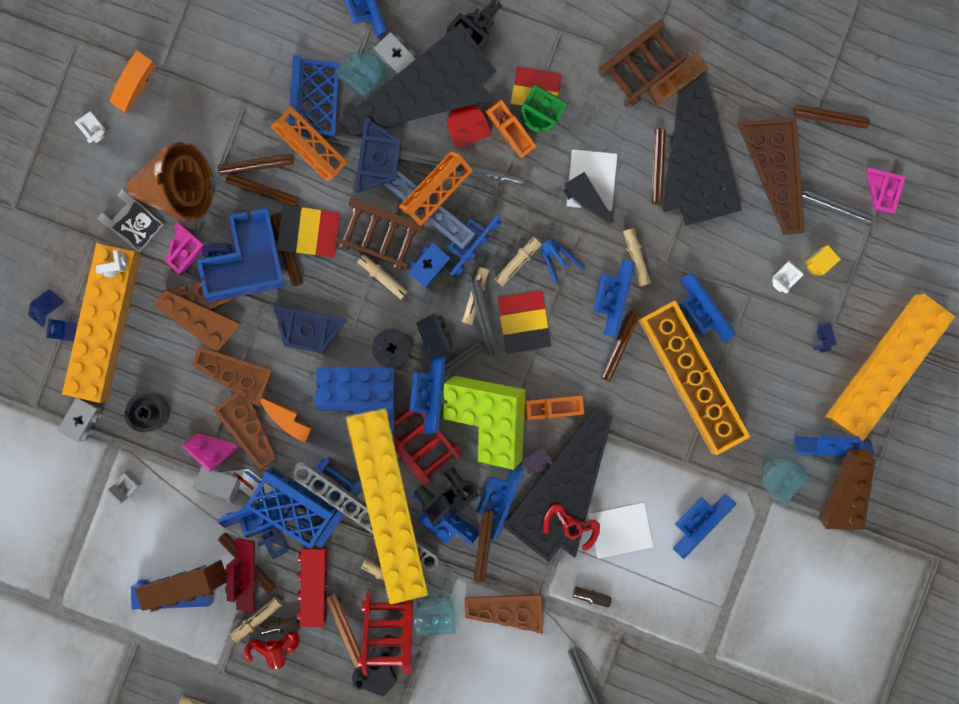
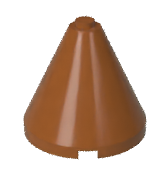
(175, 182)

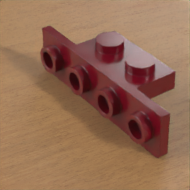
(241, 576)

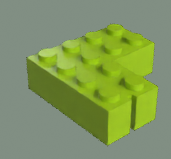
(497, 413)

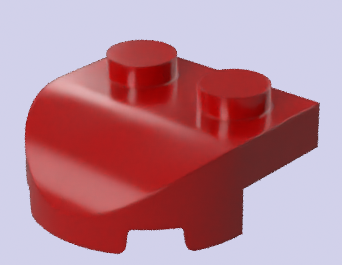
(467, 126)

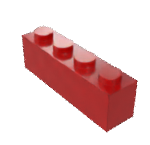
(313, 586)

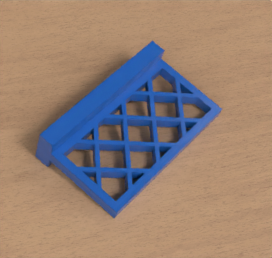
(297, 90)
(295, 492)

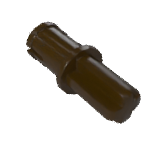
(592, 597)
(279, 625)

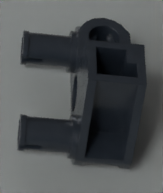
(448, 500)
(379, 677)

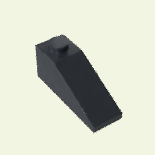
(584, 194)

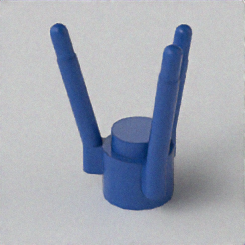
(552, 248)

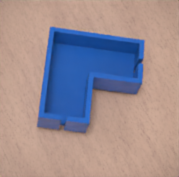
(252, 267)
(357, 390)

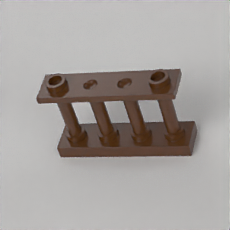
(625, 56)
(376, 215)

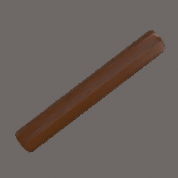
(831, 116)
(255, 164)
(658, 166)
(262, 190)
(289, 257)
(620, 345)
(483, 545)
(260, 577)

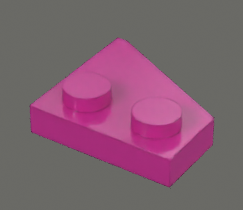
(885, 190)
(183, 249)

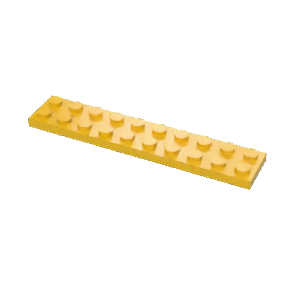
(387, 505)

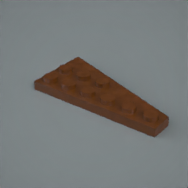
(776, 159)

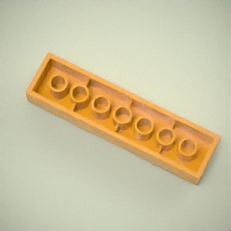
(100, 327)
(890, 366)
(694, 378)

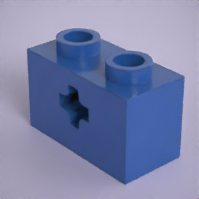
(439, 261)

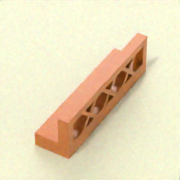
(302, 147)
(431, 183)

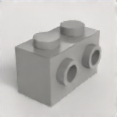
(217, 485)

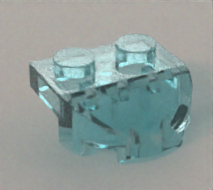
(361, 73)
(782, 479)
(434, 616)

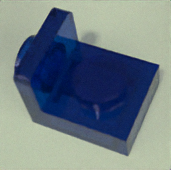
(218, 248)
(827, 336)

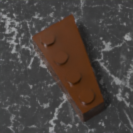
(850, 493)
(181, 587)

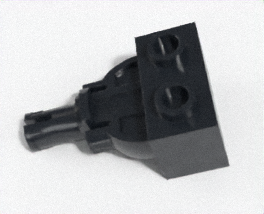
(477, 23)

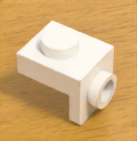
(91, 127)
(111, 269)
(786, 277)

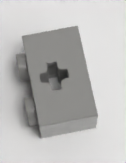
(391, 45)
(72, 426)

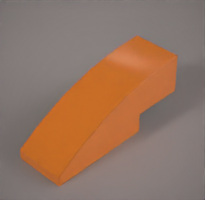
(132, 81)
(510, 128)
(553, 407)
(287, 419)

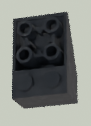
(434, 336)

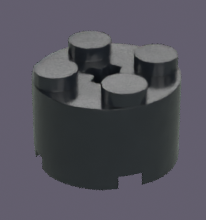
(382, 343)
(138, 406)

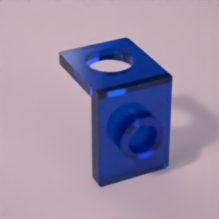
(43, 306)
(62, 330)
(271, 537)

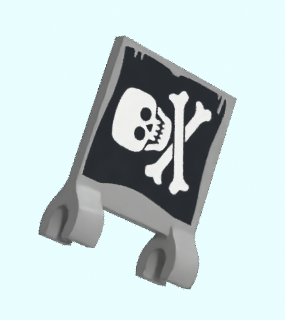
(133, 223)

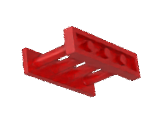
(412, 458)
(404, 642)

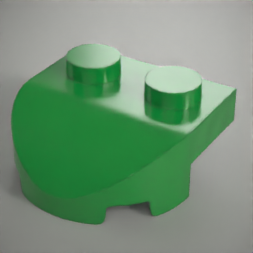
(542, 109)

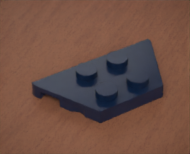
(377, 157)
(307, 329)

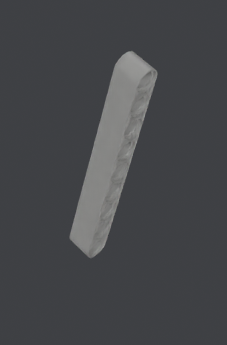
(355, 513)

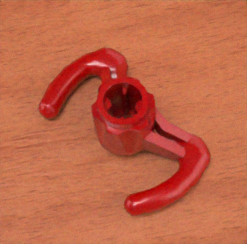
(592, 525)
(273, 650)

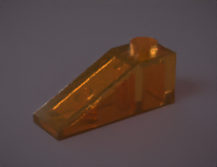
(677, 79)

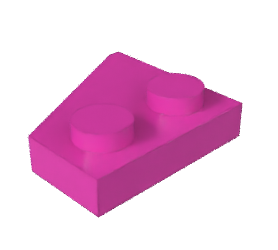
(209, 450)

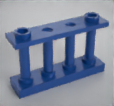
(353, 486)

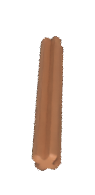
(344, 628)

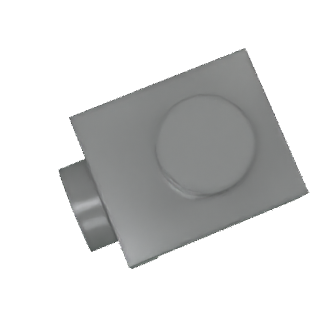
(124, 487)

